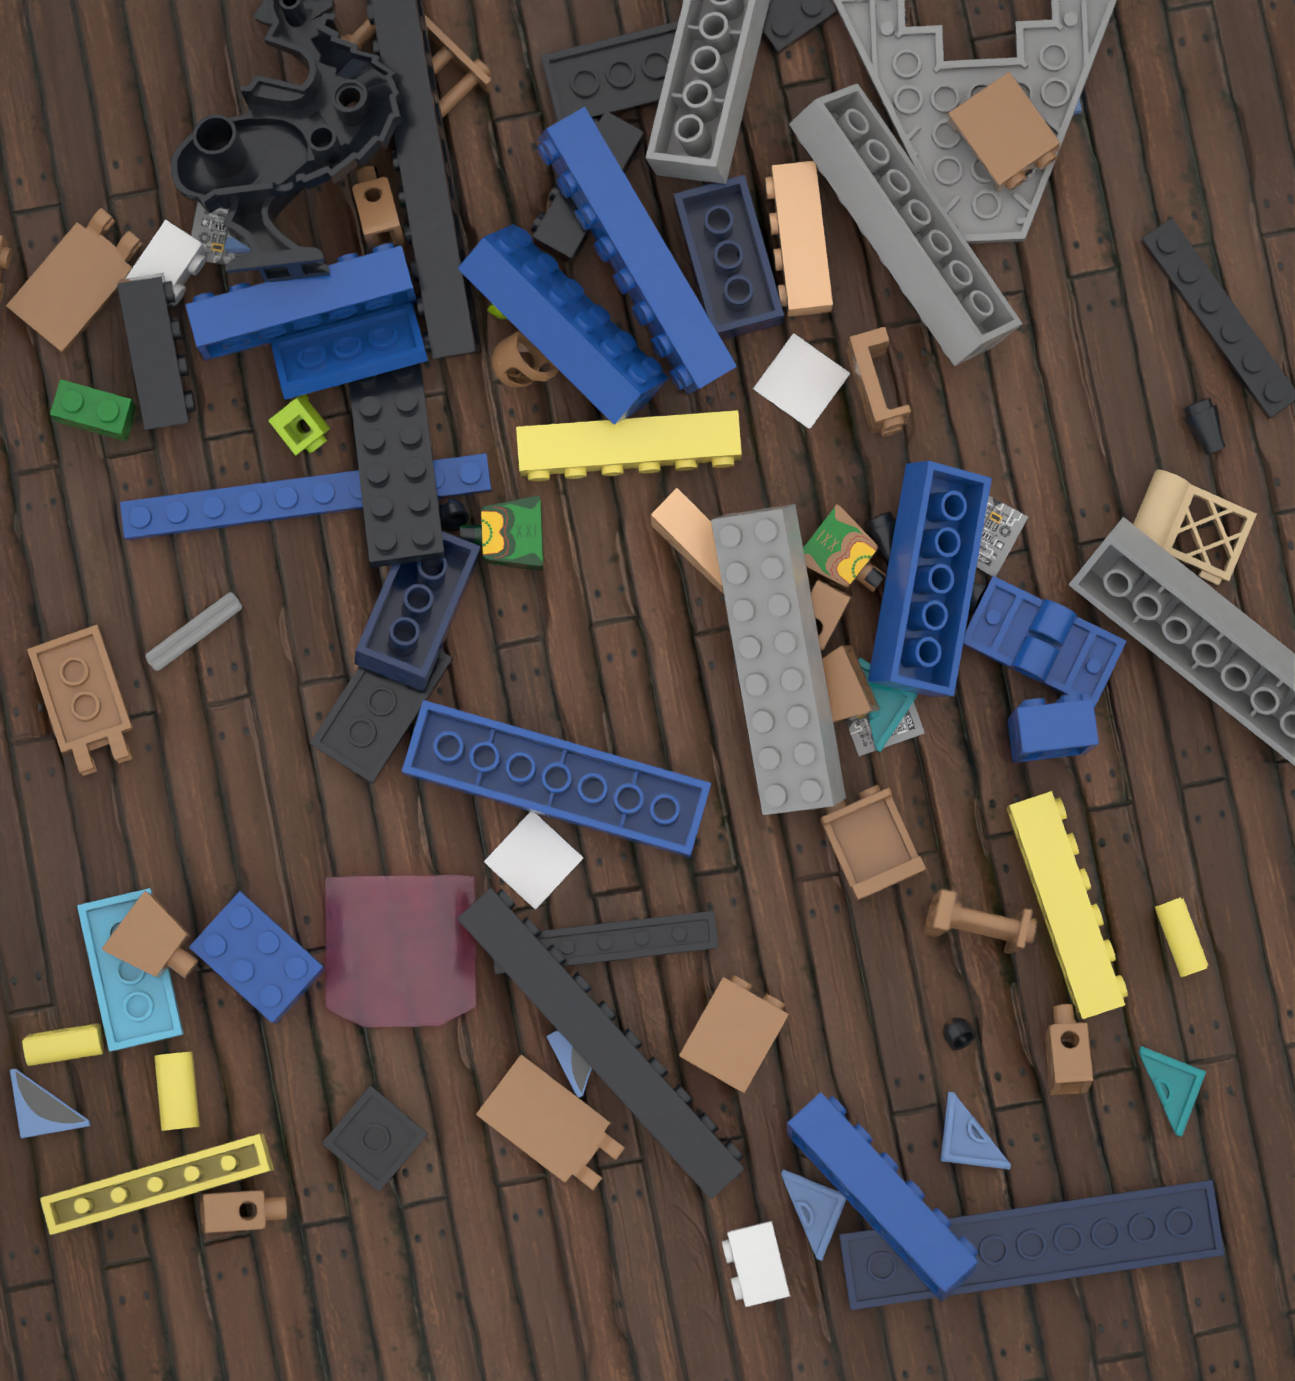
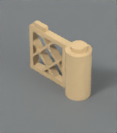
(1167, 506)

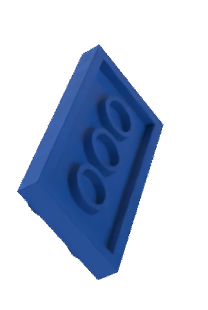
(348, 350)

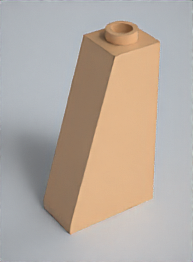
(689, 534)

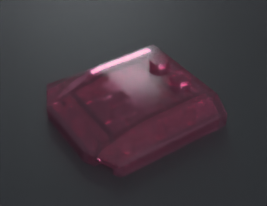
(399, 949)

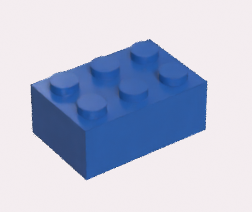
(1053, 729)
(257, 957)

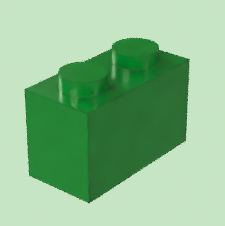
(93, 410)

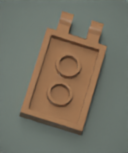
(75, 282)
(82, 696)
(548, 1122)

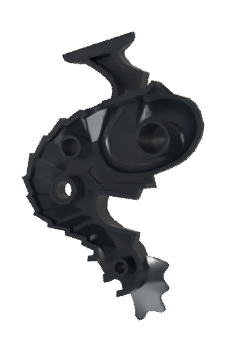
(289, 137)

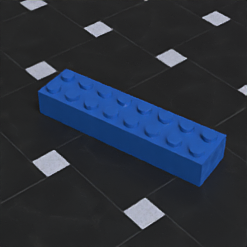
(635, 251)
(556, 778)

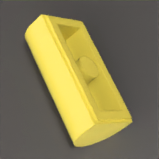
(1181, 937)
(63, 1044)
(177, 1091)

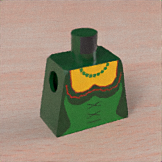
(510, 534)

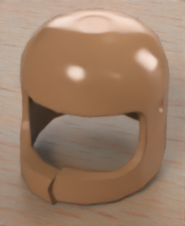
(507, 358)

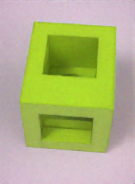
(288, 421)

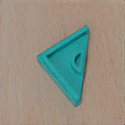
(893, 707)
(1174, 1084)

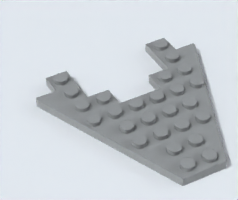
(923, 88)

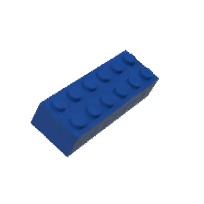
(271, 310)
(563, 322)
(930, 579)
(882, 1197)

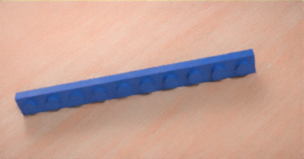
(282, 499)

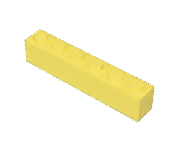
(629, 444)
(1066, 906)
(156, 1184)

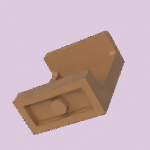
(1005, 132)
(860, 352)
(871, 842)
(734, 1033)

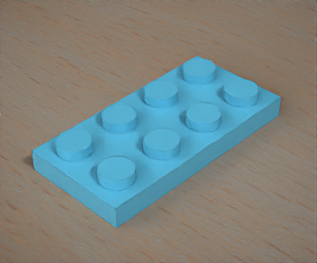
(131, 1002)

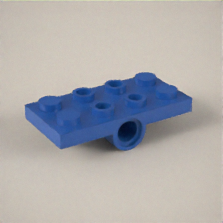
(1043, 641)

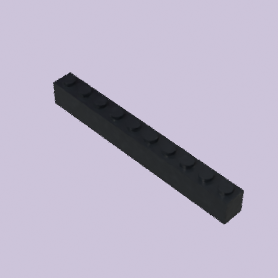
(426, 181)
(601, 1043)

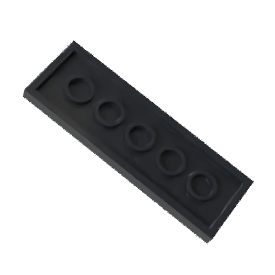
(396, 468)

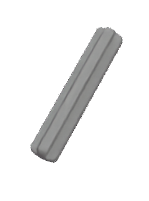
(193, 631)

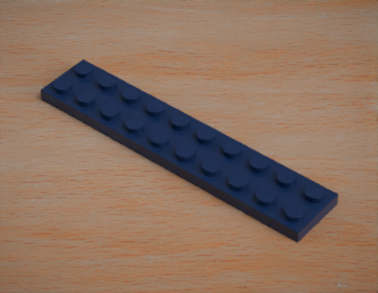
(1049, 1243)

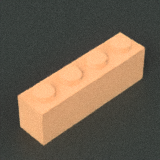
(800, 237)

